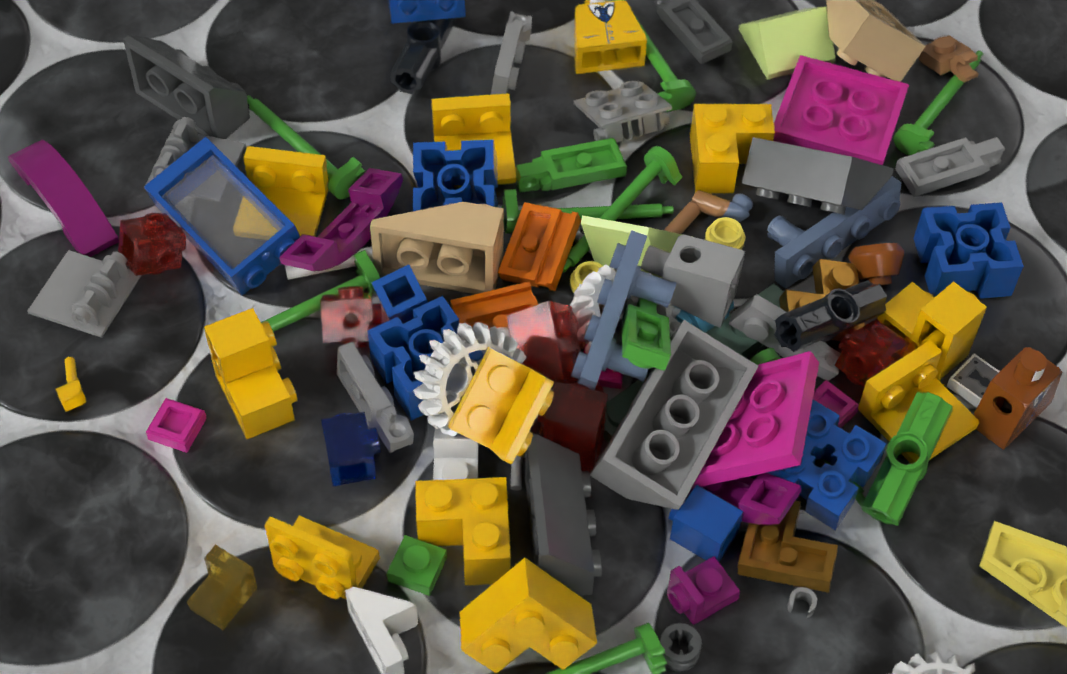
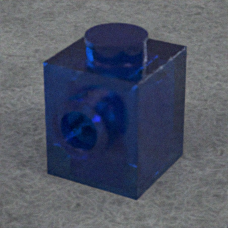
(350, 448)

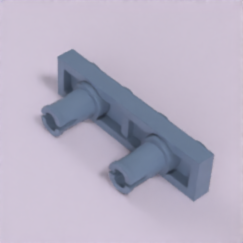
(829, 236)
(627, 281)

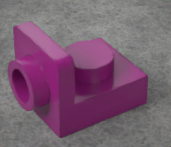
(701, 590)

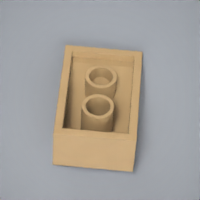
(872, 36)
(444, 245)

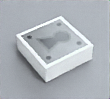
(972, 379)

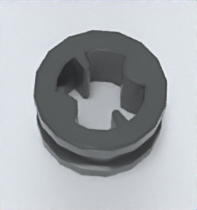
(681, 632)

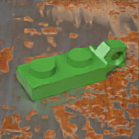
(572, 166)
(646, 336)

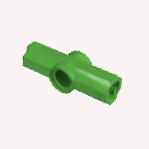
(898, 481)

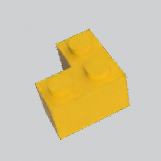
(723, 140)
(947, 320)
(249, 372)
(471, 516)
(525, 612)

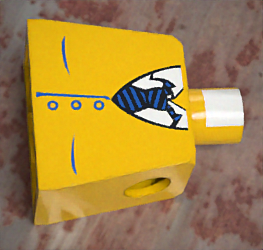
(607, 37)

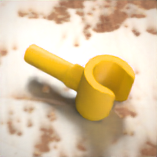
(71, 393)

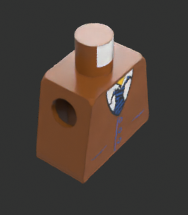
(1028, 386)

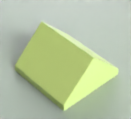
(784, 37)
(605, 234)

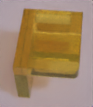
(225, 589)

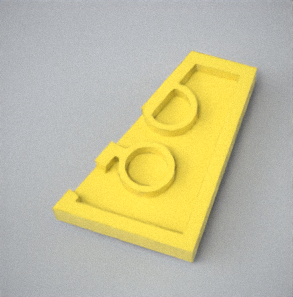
(1029, 567)

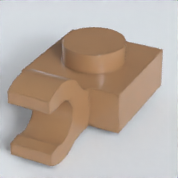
(948, 55)

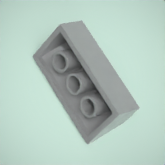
(675, 420)

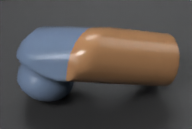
(720, 207)

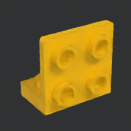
(477, 119)
(291, 182)
(892, 390)
(502, 405)
(320, 556)

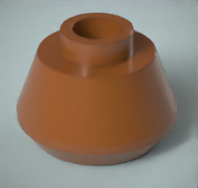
(878, 262)

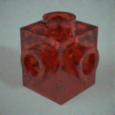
(151, 243)
(338, 327)
(869, 351)

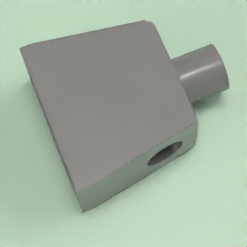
(704, 275)

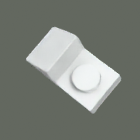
(454, 457)
(380, 623)

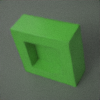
(417, 565)

